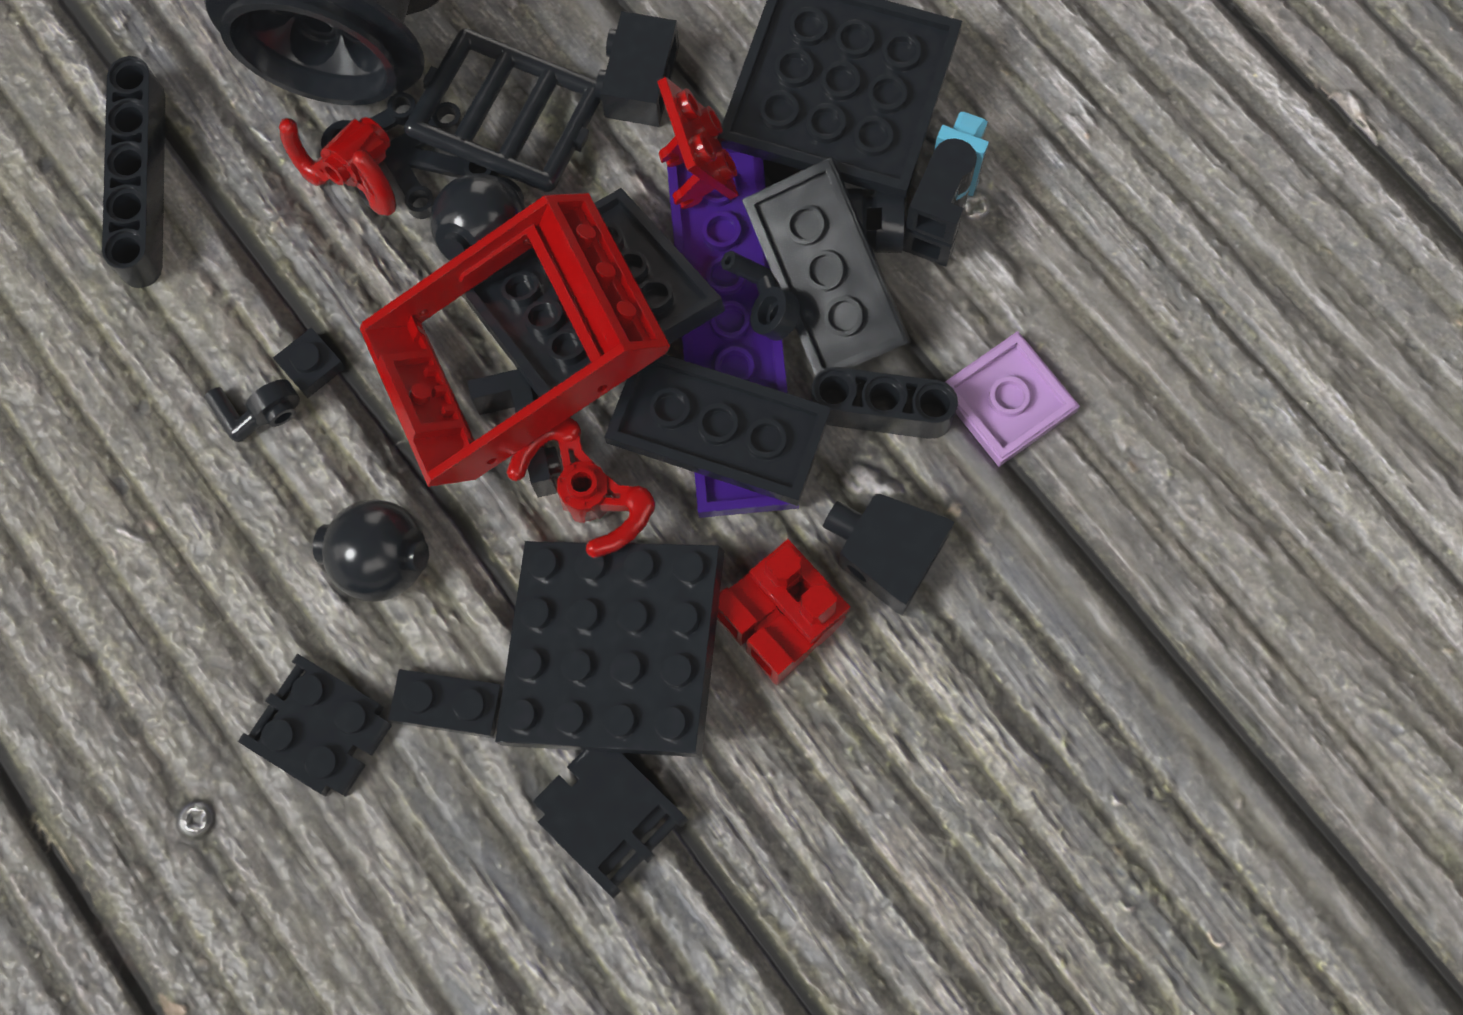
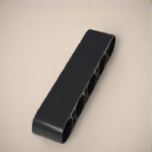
(143, 190)

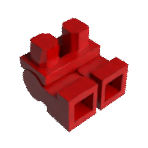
(800, 592)

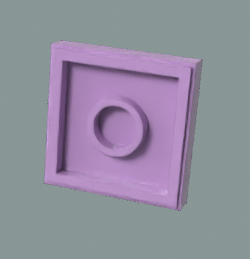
(1010, 398)

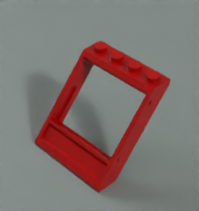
(594, 291)

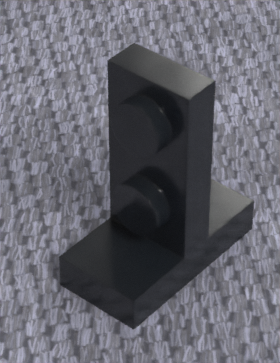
(509, 391)

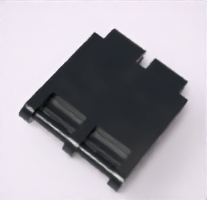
(317, 729)
(606, 816)

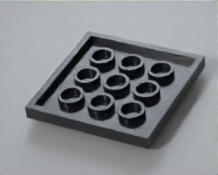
(842, 86)
(532, 325)
(612, 649)

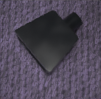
(889, 546)

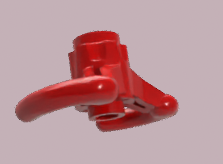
(348, 159)
(599, 488)

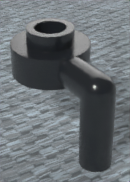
(775, 310)
(269, 405)

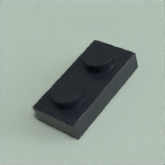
(446, 703)

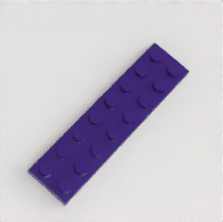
(727, 340)

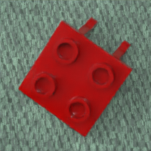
(696, 146)

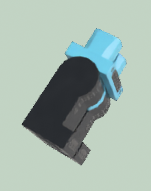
(944, 189)

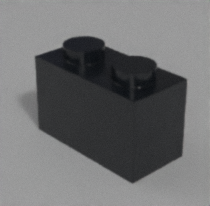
(639, 56)

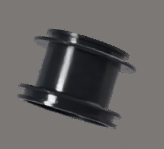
(325, 47)

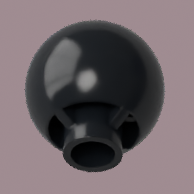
(471, 210)
(372, 550)

